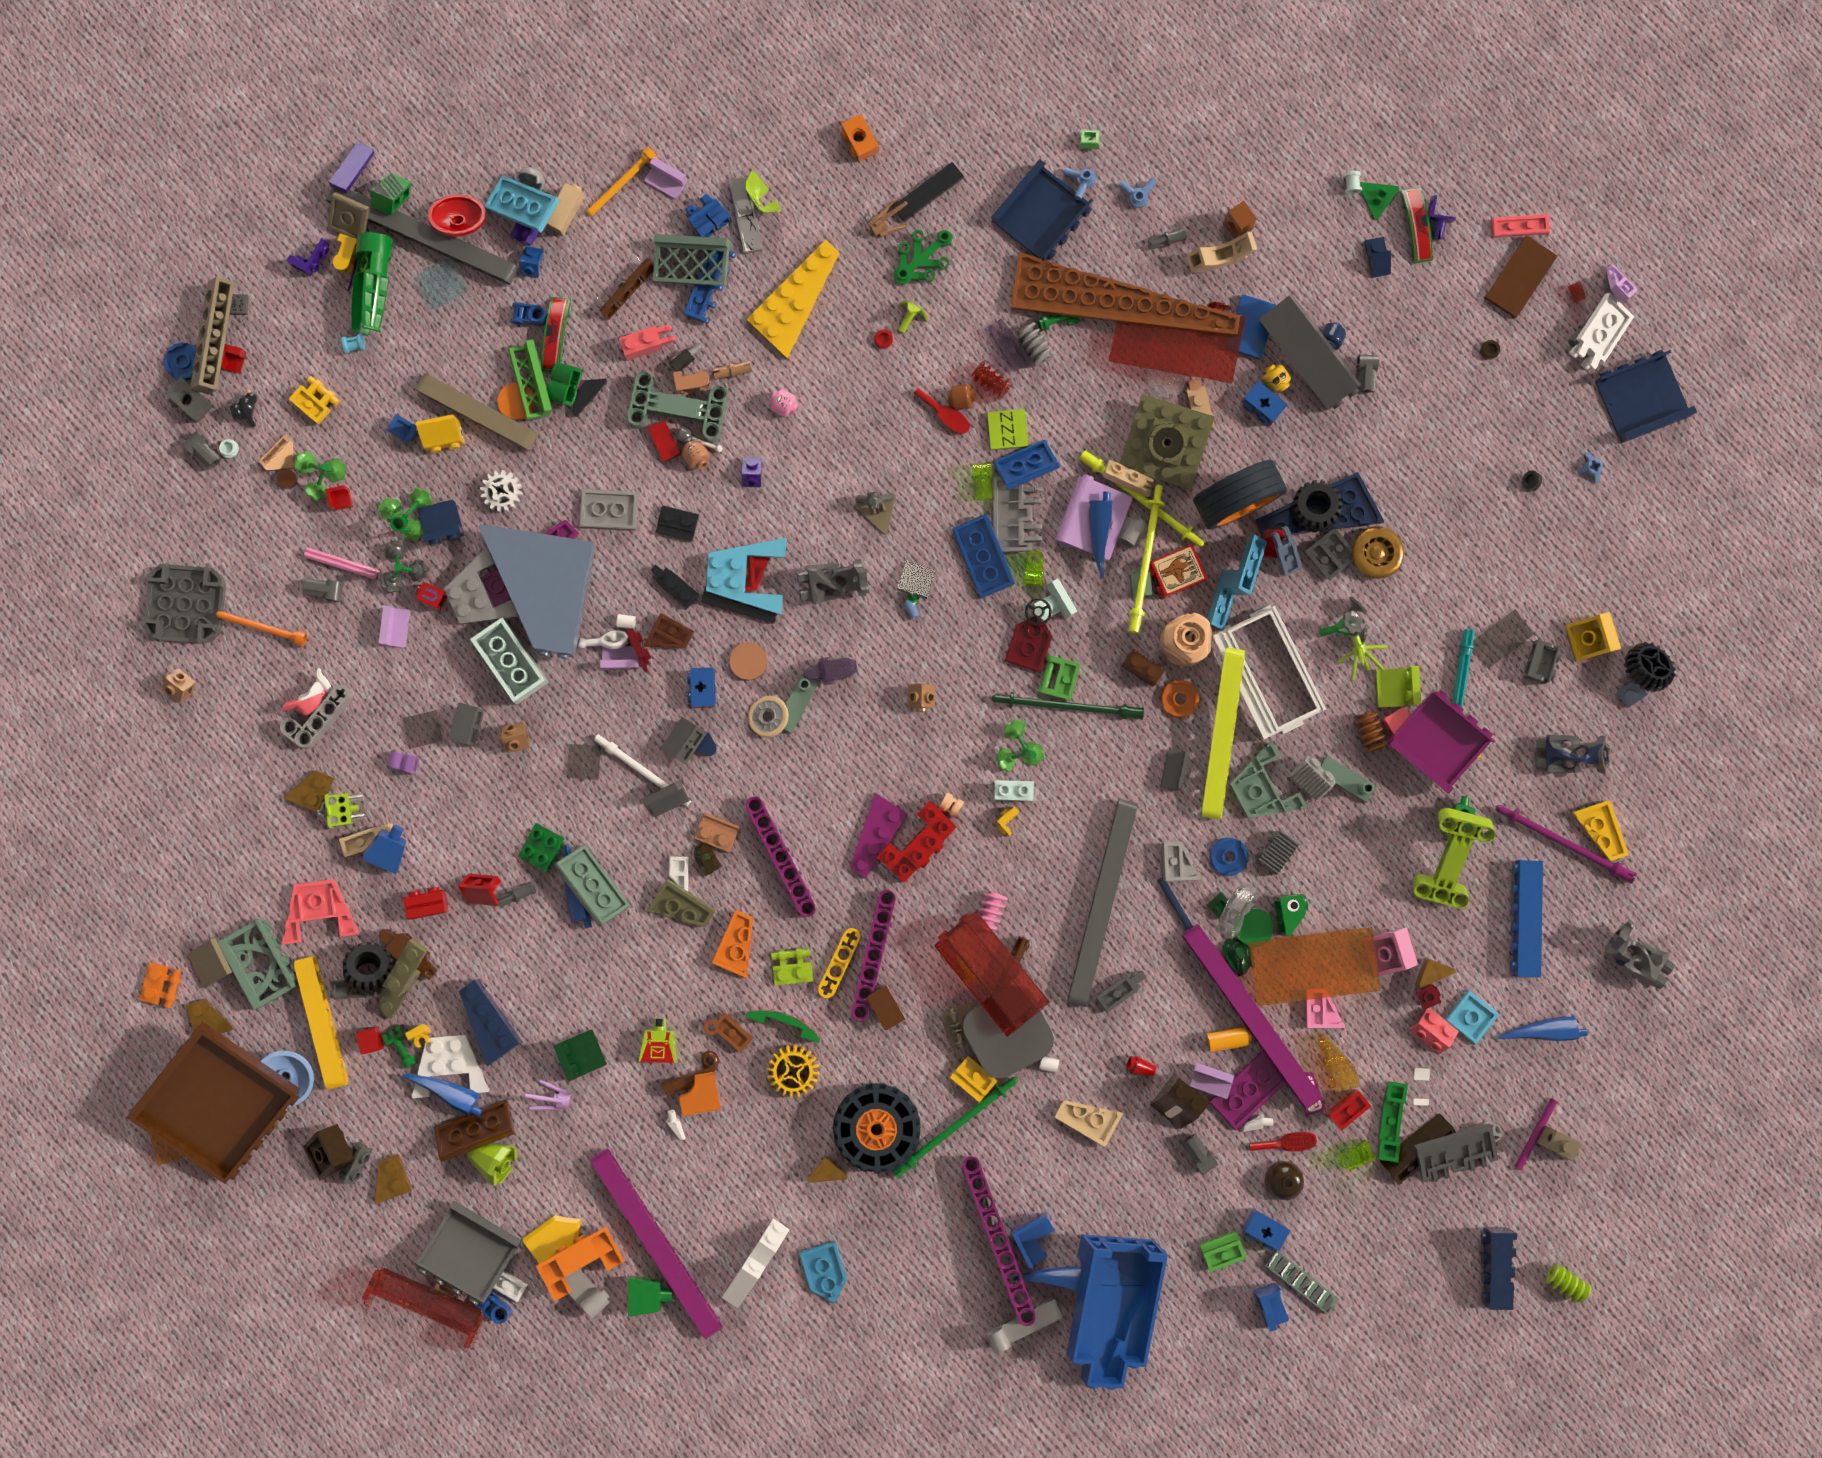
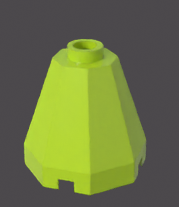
(493, 1161)

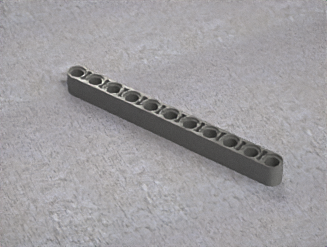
(445, 245)
(1102, 903)

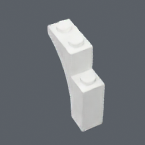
(755, 1263)

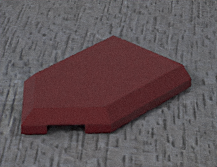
(1029, 645)

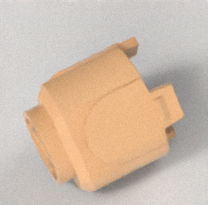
(1179, 647)

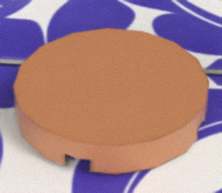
(748, 661)

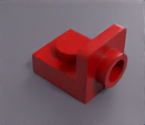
(1270, 551)

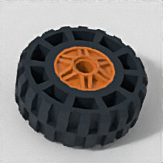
(872, 1149)

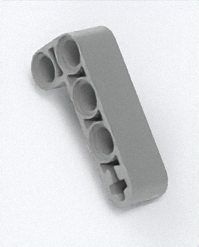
(319, 714)
(1011, 1329)

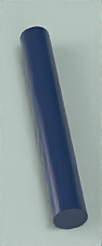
(1175, 904)

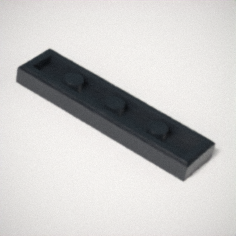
(929, 191)
(737, 607)

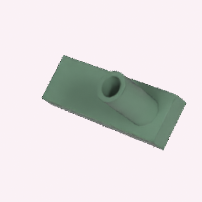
(798, 701)
(1348, 779)

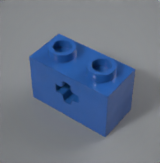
(1260, 394)
(707, 678)
(1276, 1236)

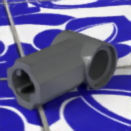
(1367, 370)
(199, 447)
(327, 589)
(1201, 1157)

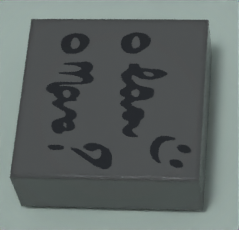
(239, 304)

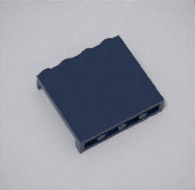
(1041, 212)

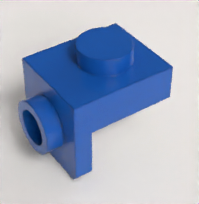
(530, 261)
(402, 428)

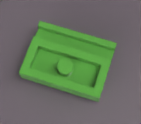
(1223, 1251)

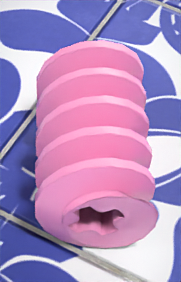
(992, 908)

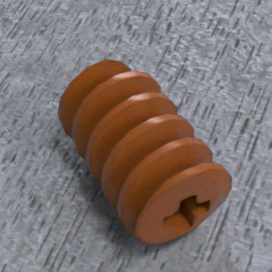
(1370, 732)

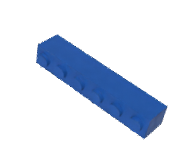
(1527, 918)

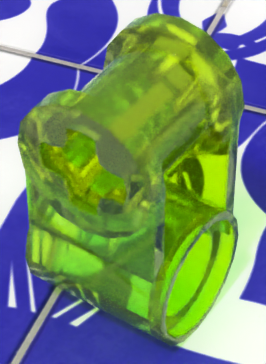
(1034, 570)
(1359, 1153)

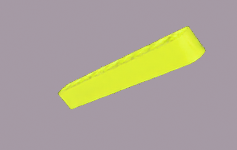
(1223, 733)

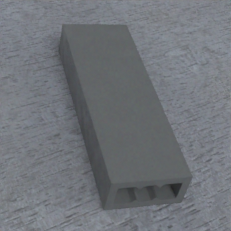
(1310, 352)

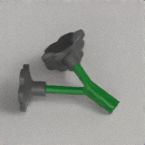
(1350, 621)

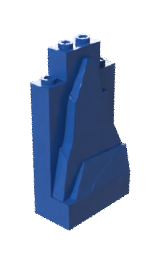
(1115, 1307)

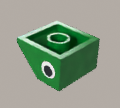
(1289, 912)

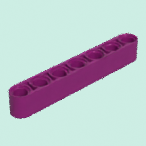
(778, 847)
(873, 945)

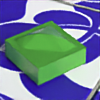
(1089, 139)

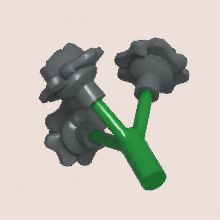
(392, 581)

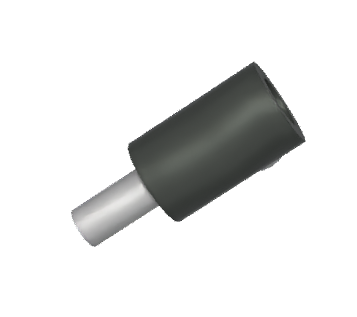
(683, 359)

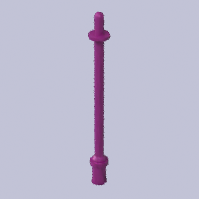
(1615, 869)

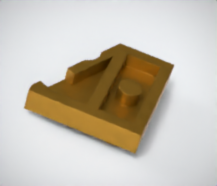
(203, 1011)

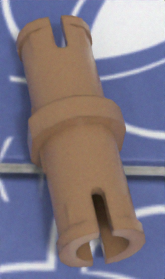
(732, 370)

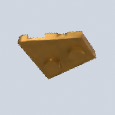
(311, 791)
(391, 1179)

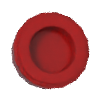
(883, 339)

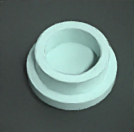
(228, 448)

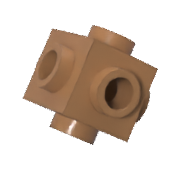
(178, 685)
(921, 697)
(514, 737)

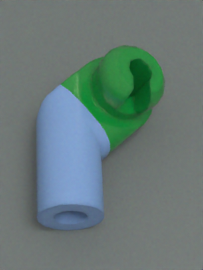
(910, 605)

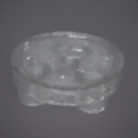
(1165, 384)

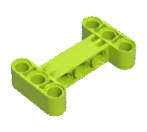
(1453, 857)

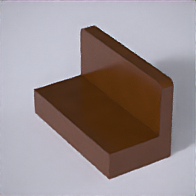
(885, 1007)

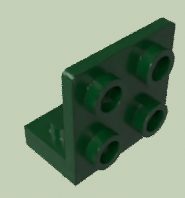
(580, 1055)

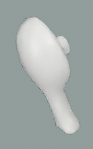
(610, 640)

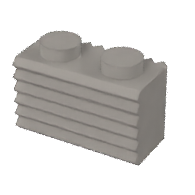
(1313, 778)

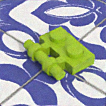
(792, 973)

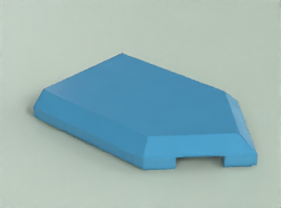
(824, 1270)

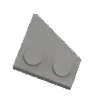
(1176, 863)

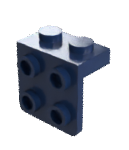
(440, 523)

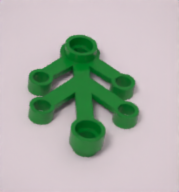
(921, 259)

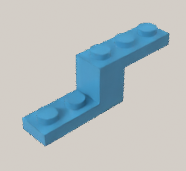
(1236, 582)

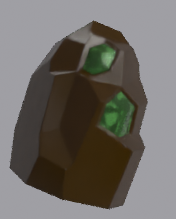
(706, 859)

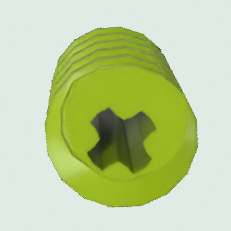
(1567, 1282)

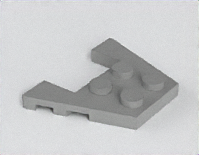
(470, 597)

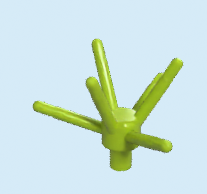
(1360, 650)

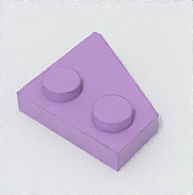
(1619, 284)

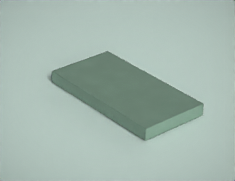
(591, 885)

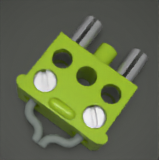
(334, 808)

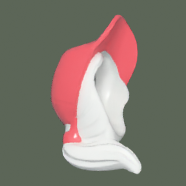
(310, 701)

